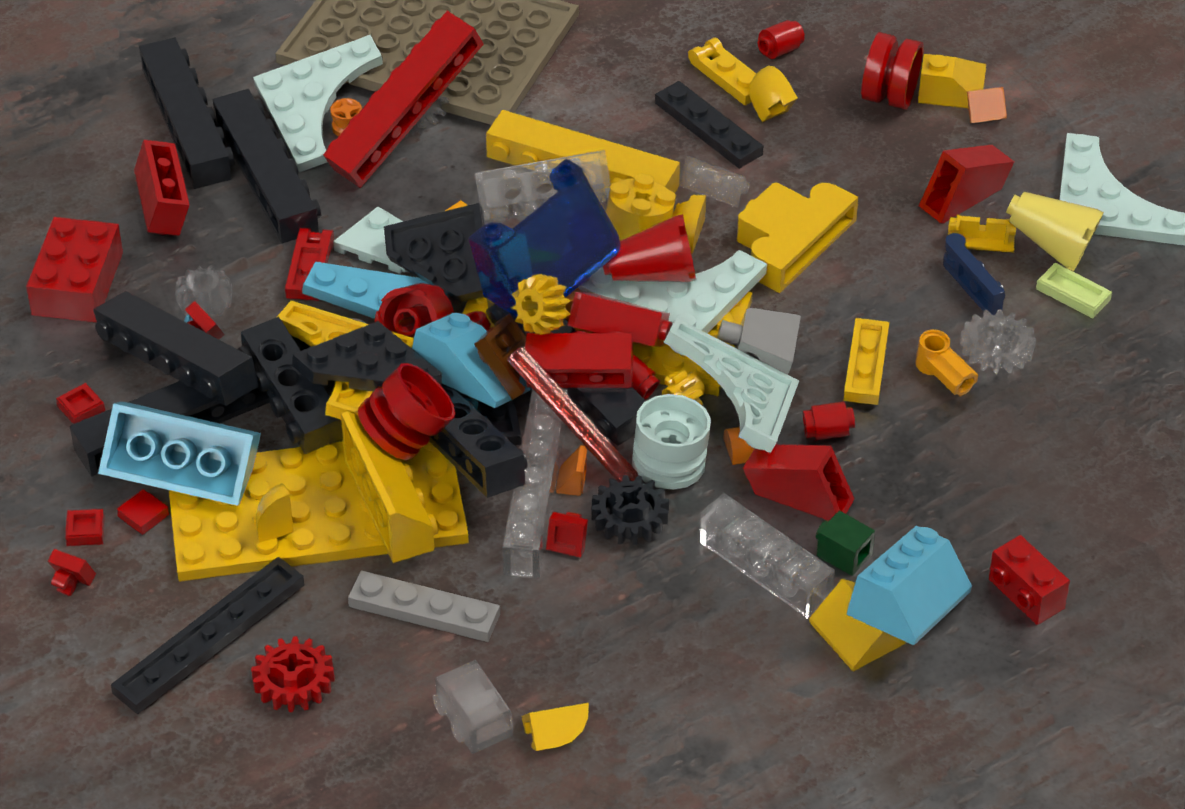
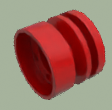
(406, 411)

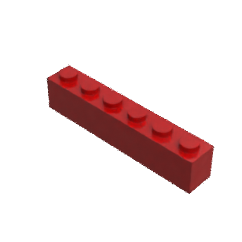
(403, 99)

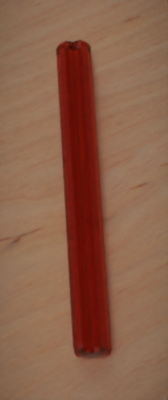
(571, 415)

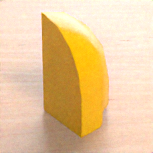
(771, 93)
(694, 217)
(274, 514)
(555, 726)

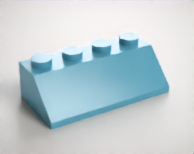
(178, 453)
(910, 586)

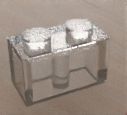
(473, 707)

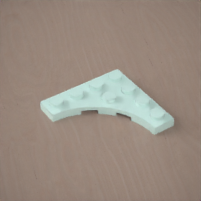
(304, 92)
(1125, 214)
(694, 302)
(755, 388)

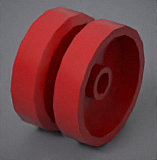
(892, 70)

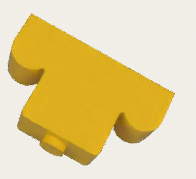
(794, 229)

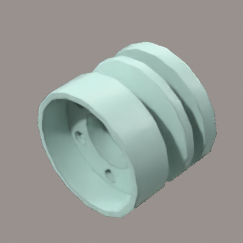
(671, 441)

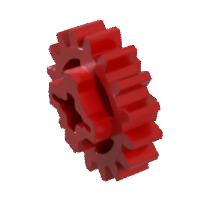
(293, 674)

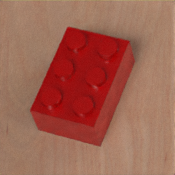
(74, 269)

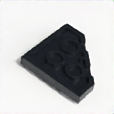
(439, 249)
(359, 357)

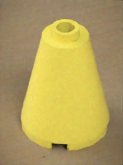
(1055, 225)

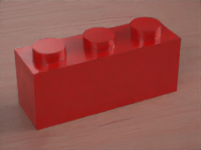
(161, 187)
(584, 358)

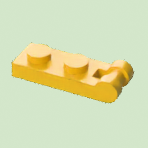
(723, 69)

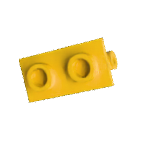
(994, 236)

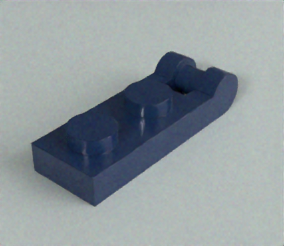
(972, 275)

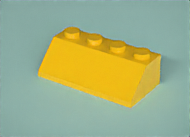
(388, 493)

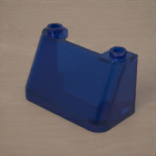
(560, 239)

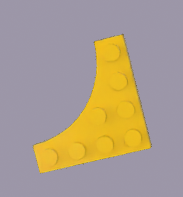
(319, 326)

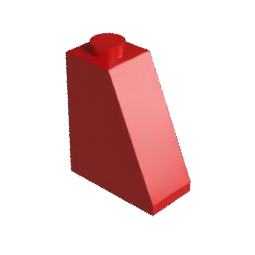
(964, 179)
(606, 314)
(800, 478)

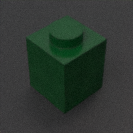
(845, 542)

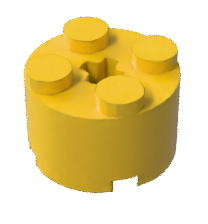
(638, 204)

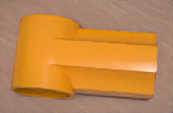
(938, 359)

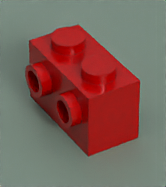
(1029, 579)

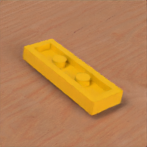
(866, 361)

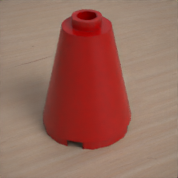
(654, 255)

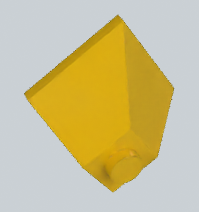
(948, 80)

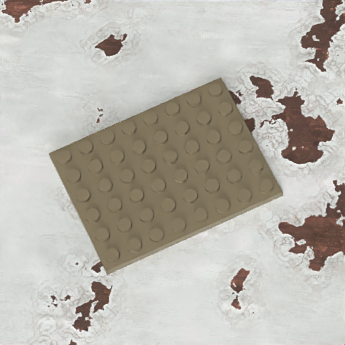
(515, 35)

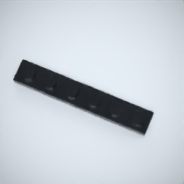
(207, 635)

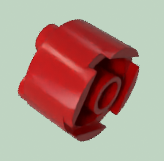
(416, 301)

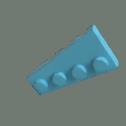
(353, 287)

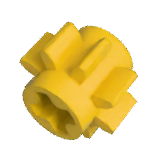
(684, 384)

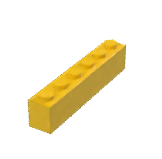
(527, 140)

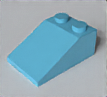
(451, 350)

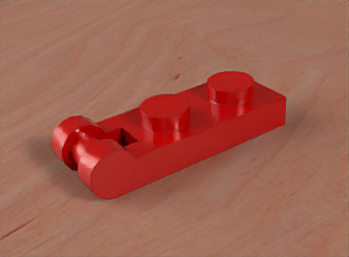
(309, 248)

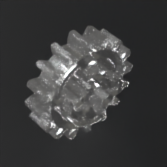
(998, 341)

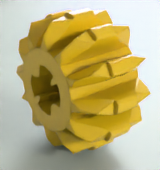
(540, 304)

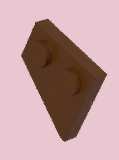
(495, 349)

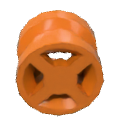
(342, 113)

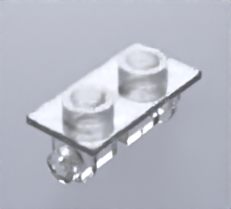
(713, 181)

